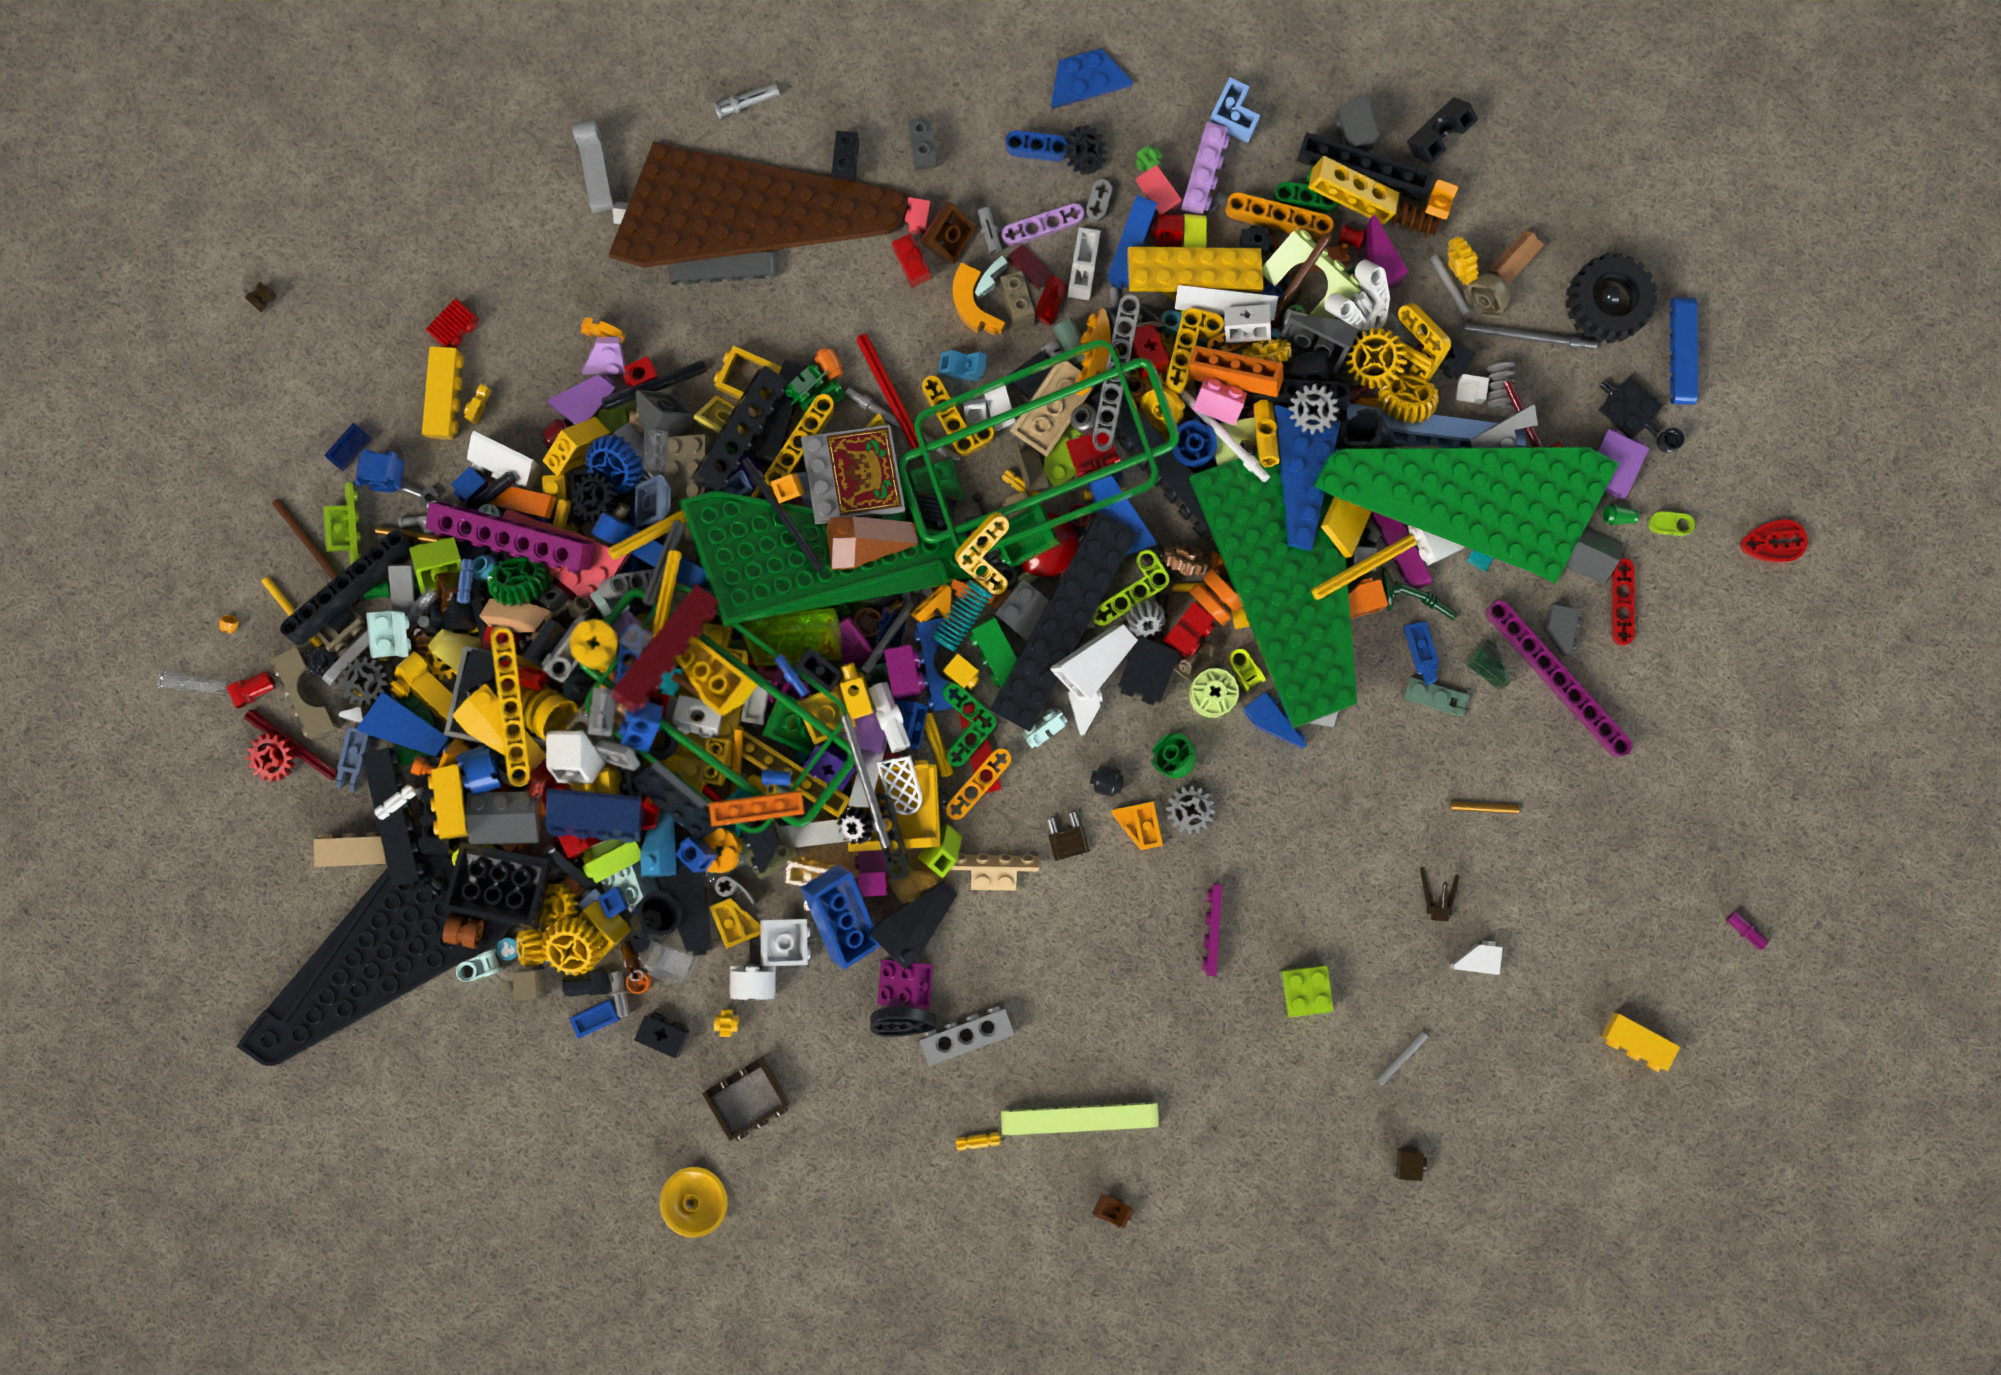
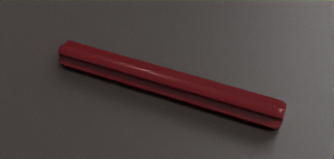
(300, 750)

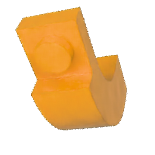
(964, 285)

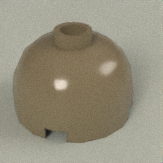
(1489, 293)

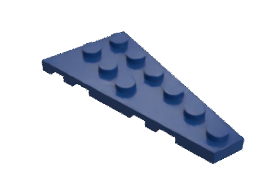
(1300, 463)

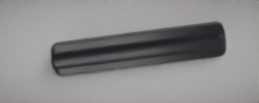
(492, 491)

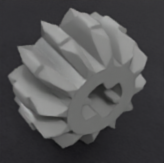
(1146, 618)

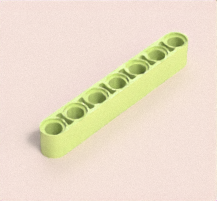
(1079, 1119)

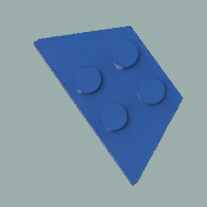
(1087, 77)

